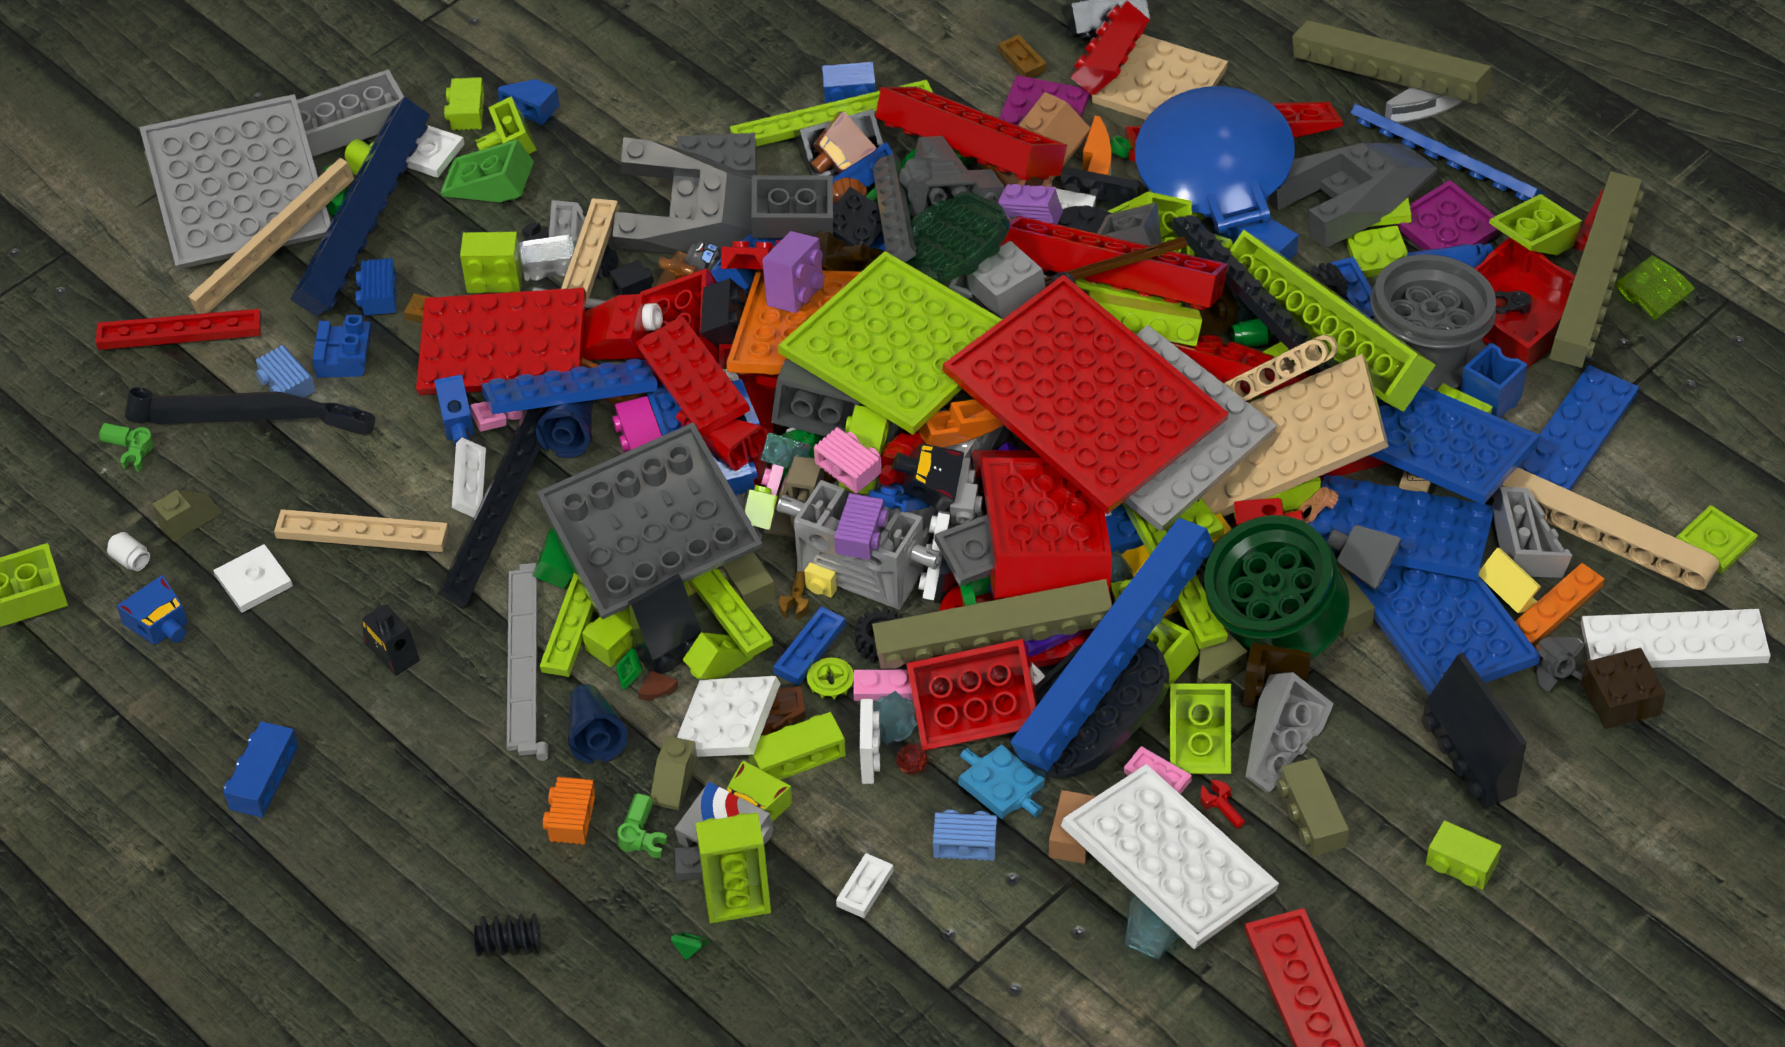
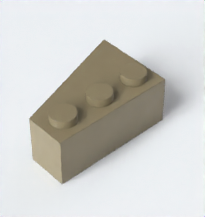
(798, 484)

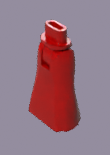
(733, 441)

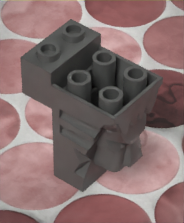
(940, 174)

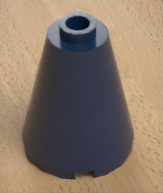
(566, 428)
(594, 726)

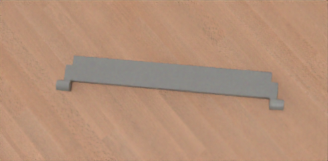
(523, 663)

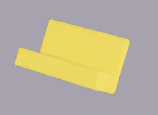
(1509, 581)

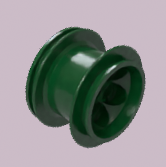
(1273, 562)

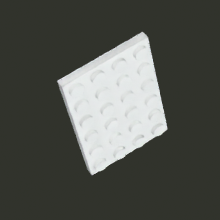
(1170, 855)

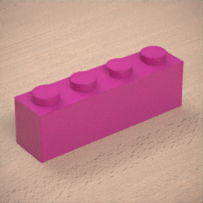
(635, 423)

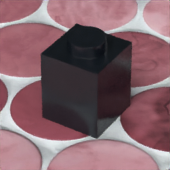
(631, 279)

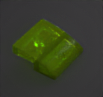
(1654, 286)

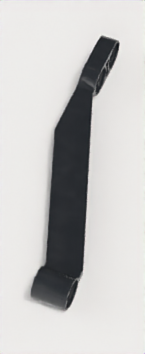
(146, 407)

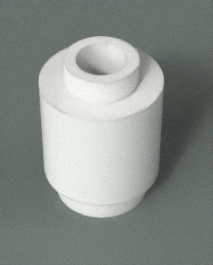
(128, 551)

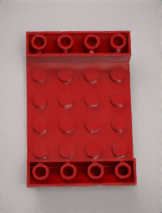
(1039, 526)

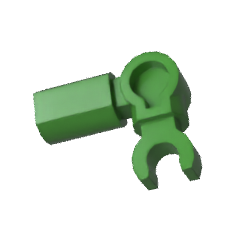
(138, 442)
(631, 833)

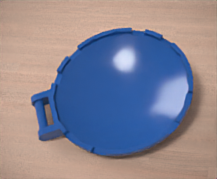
(1217, 150)

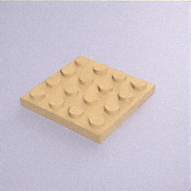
(1157, 73)

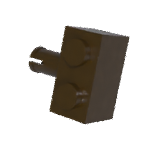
(838, 255)

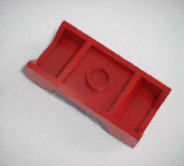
(743, 256)

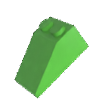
(489, 174)

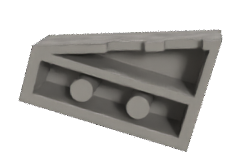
(1526, 535)

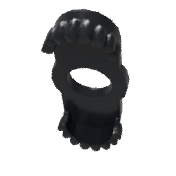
(1516, 301)

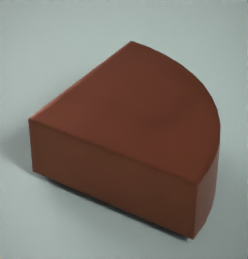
(656, 686)

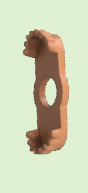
(1318, 501)

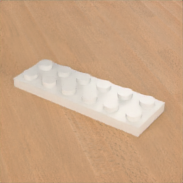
(1680, 637)

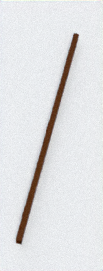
(1124, 259)

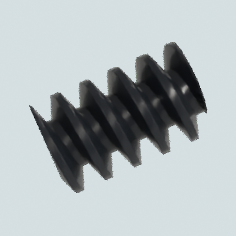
(507, 935)

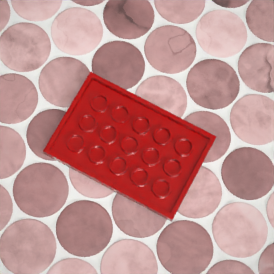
(500, 336)

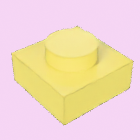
(820, 580)

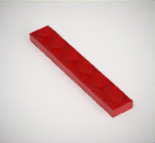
(178, 329)

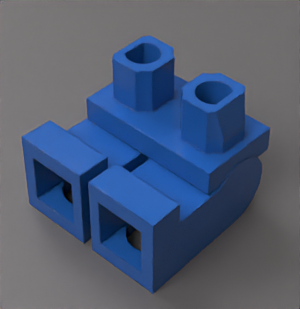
(342, 349)

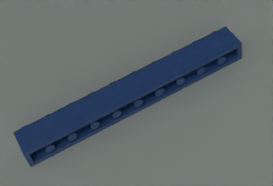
(360, 207)

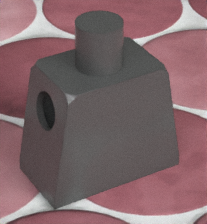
(1365, 553)

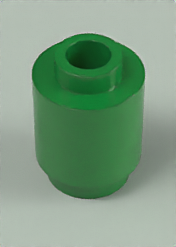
(1250, 333)

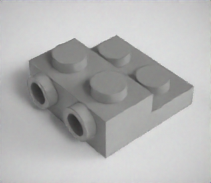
(967, 502)

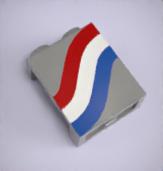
(718, 803)

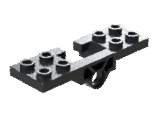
(856, 219)

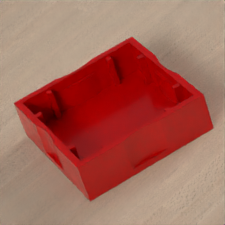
(1519, 269)

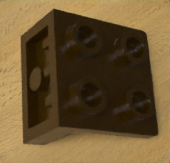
(1220, 315)
(1270, 660)

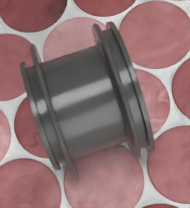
(1437, 310)

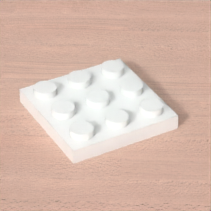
(729, 715)

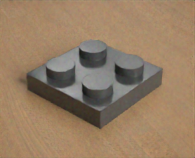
(967, 550)

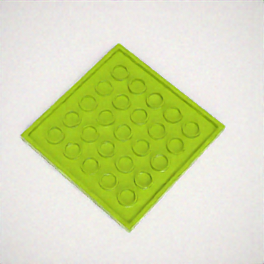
(889, 340)

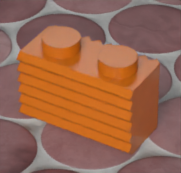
(570, 810)

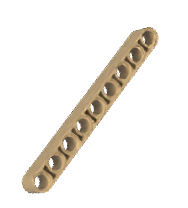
(1618, 532)

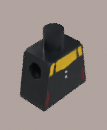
(931, 474)
(382, 631)

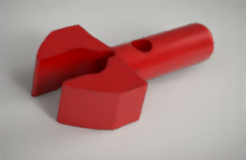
(1221, 802)

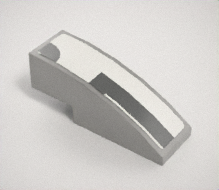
(1417, 105)

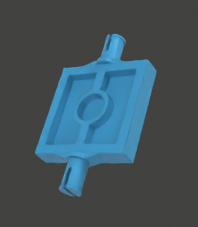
(1001, 782)

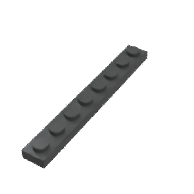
(893, 208)

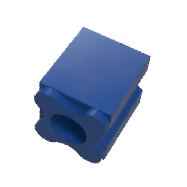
(1494, 379)

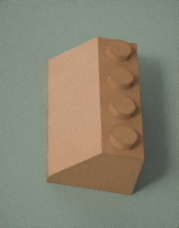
(1054, 120)

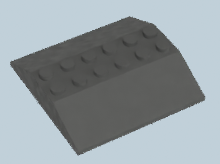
(648, 519)

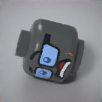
(703, 255)

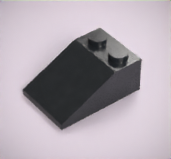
(663, 625)

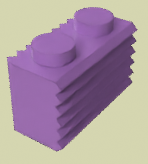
(1031, 202)
(860, 526)

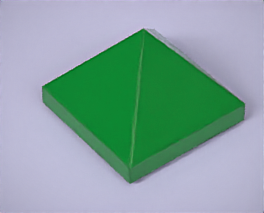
(629, 669)
(688, 943)

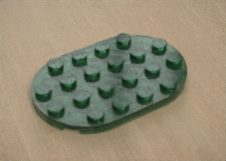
(957, 236)

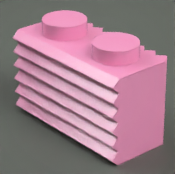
(847, 459)

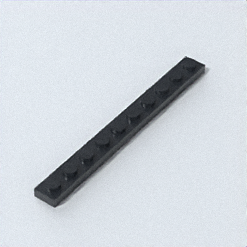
(1246, 286)
(493, 511)

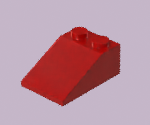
(614, 328)

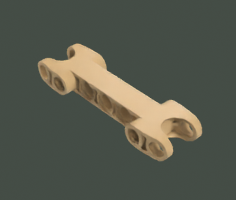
(1305, 355)

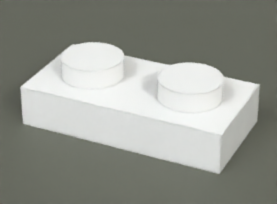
(864, 885)

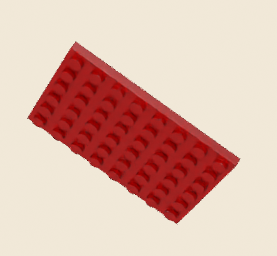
(1085, 393)

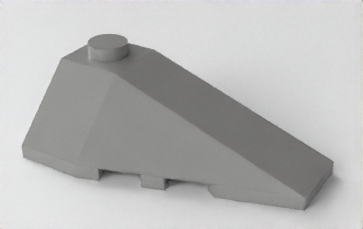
(1284, 724)

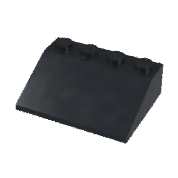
(1475, 734)

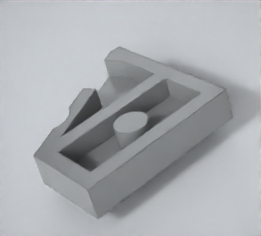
(566, 219)

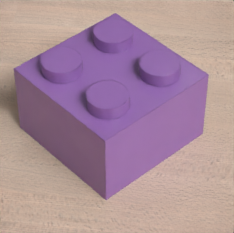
(793, 271)

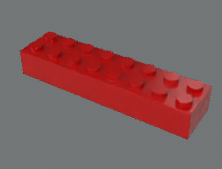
(972, 132)
(1167, 275)

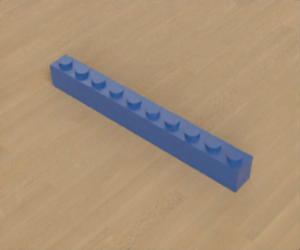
(1112, 644)

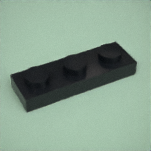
(1102, 186)

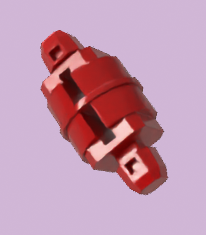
(903, 444)

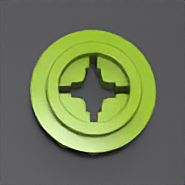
(839, 669)

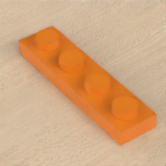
(1559, 603)

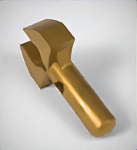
(795, 597)

